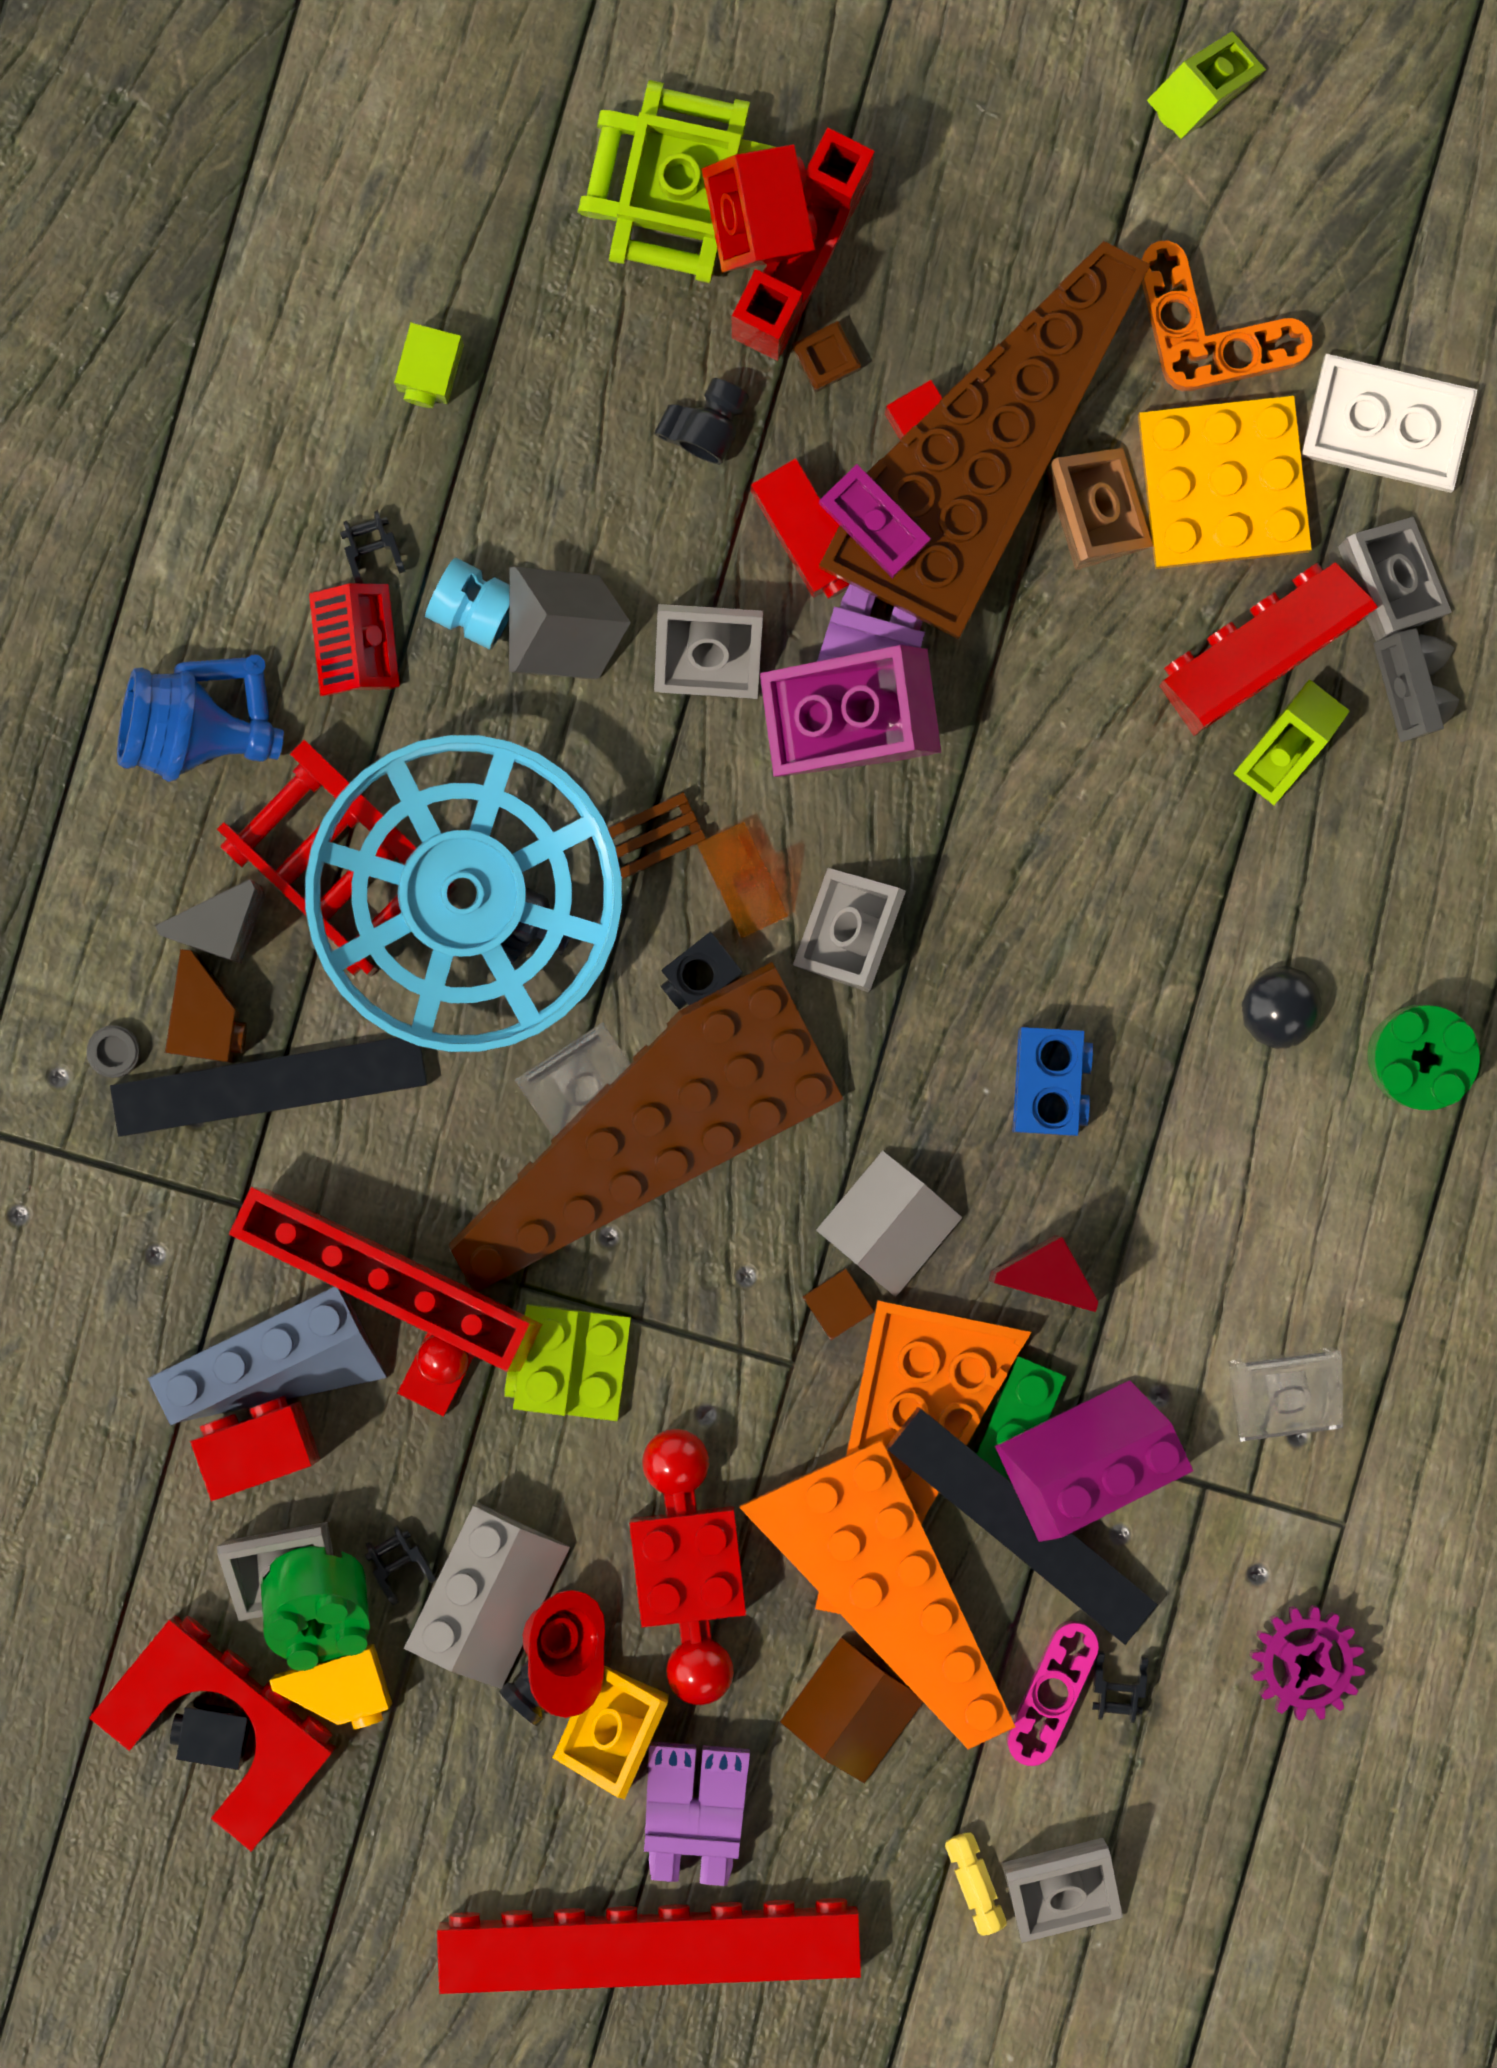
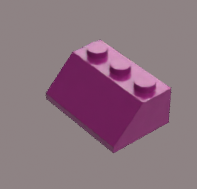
(1092, 1460)

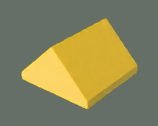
(613, 1733)

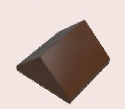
(851, 1710)

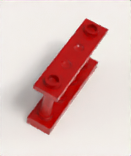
(311, 775)

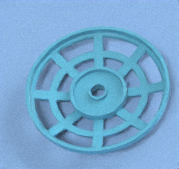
(498, 898)

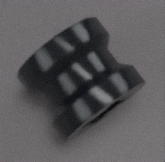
(521, 1699)

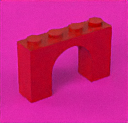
(783, 289)
(794, 505)
(185, 1662)

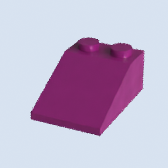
(851, 711)

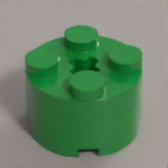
(1447, 1037)
(315, 1607)

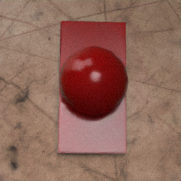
(435, 1374)

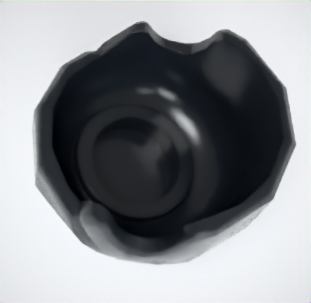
(1281, 1007)

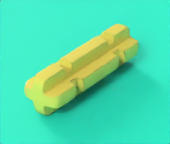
(976, 1883)

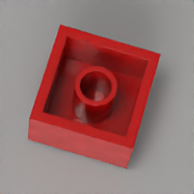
(759, 208)
(255, 1450)

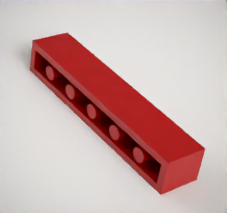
(385, 1279)

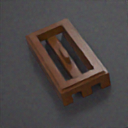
(688, 819)

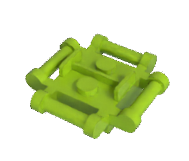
(665, 176)

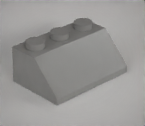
(486, 1596)

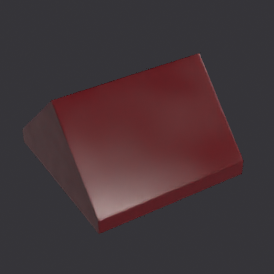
(1049, 1273)

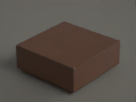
(826, 356)
(838, 1304)

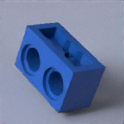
(1035, 1081)

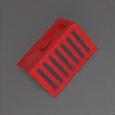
(354, 638)

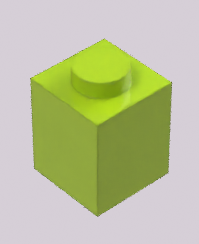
(428, 365)

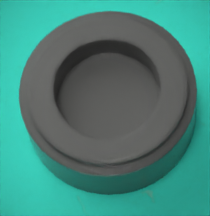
(113, 1051)

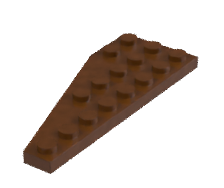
(987, 445)
(689, 1101)

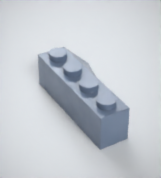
(288, 1355)

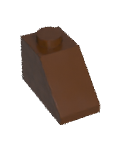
(203, 1015)

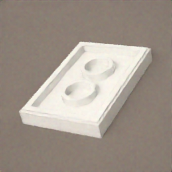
(1388, 423)

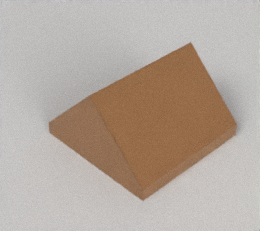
(1097, 506)

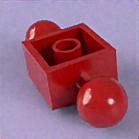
(687, 1566)

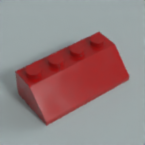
(1266, 646)

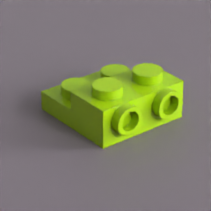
(572, 1364)

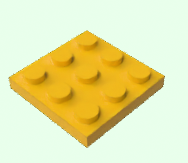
(1224, 482)

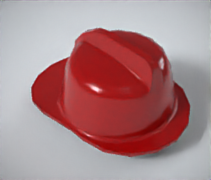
(565, 1653)

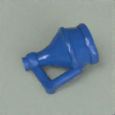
(176, 726)

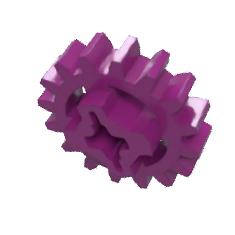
(1295, 1685)

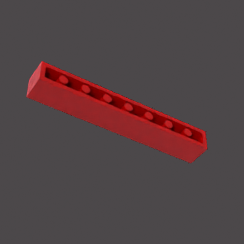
(648, 1948)

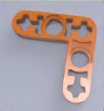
(1193, 340)

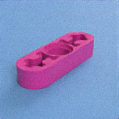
(1079, 1662)

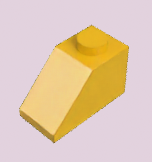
(339, 1689)

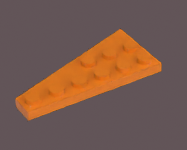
(930, 1363)
(871, 1560)

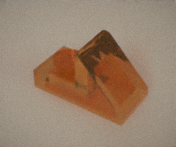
(742, 880)

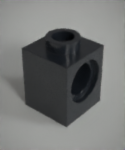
(705, 950)
(211, 1735)

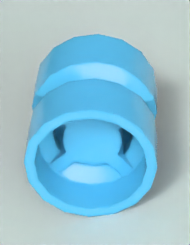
(470, 602)

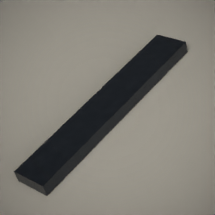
(267, 1085)
(996, 1508)

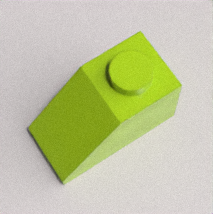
(1205, 84)
(1292, 742)

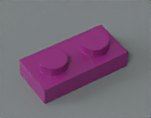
(874, 521)

